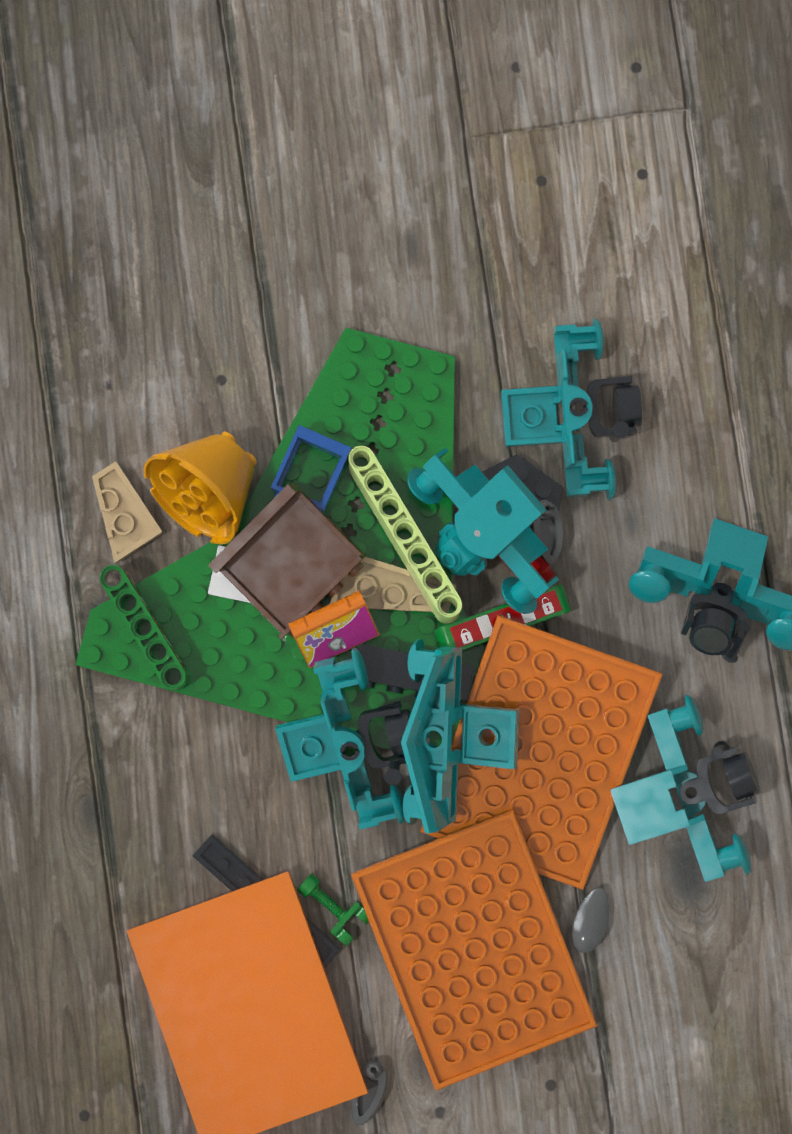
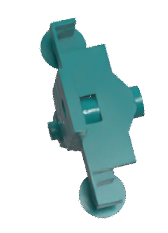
(490, 522)

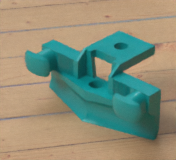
(437, 708)

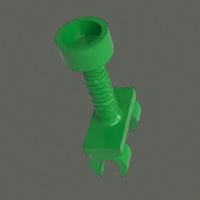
(311, 887)

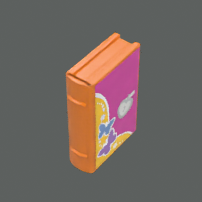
(334, 629)

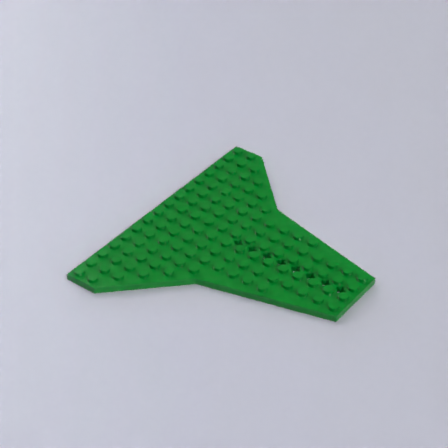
(227, 642)

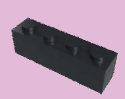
(391, 669)

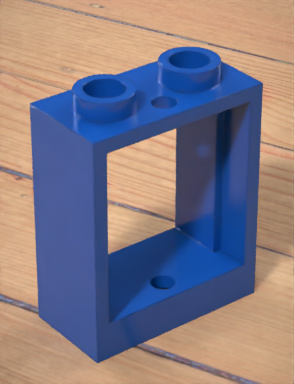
(321, 443)

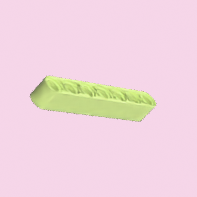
(402, 520)

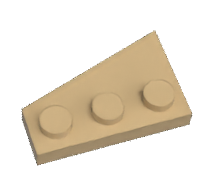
(124, 513)

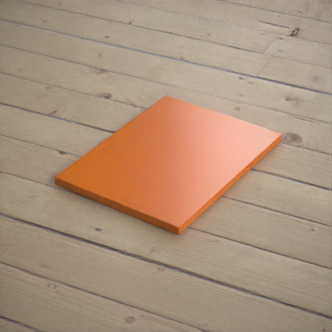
(573, 743)
(474, 949)
(247, 1010)

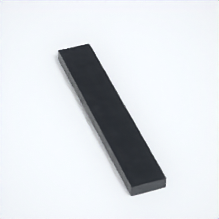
(236, 875)

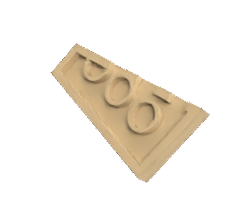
(388, 588)

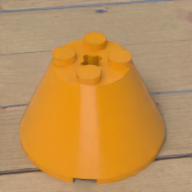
(203, 485)

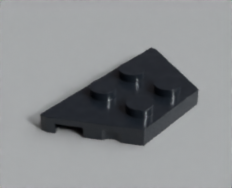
(535, 480)

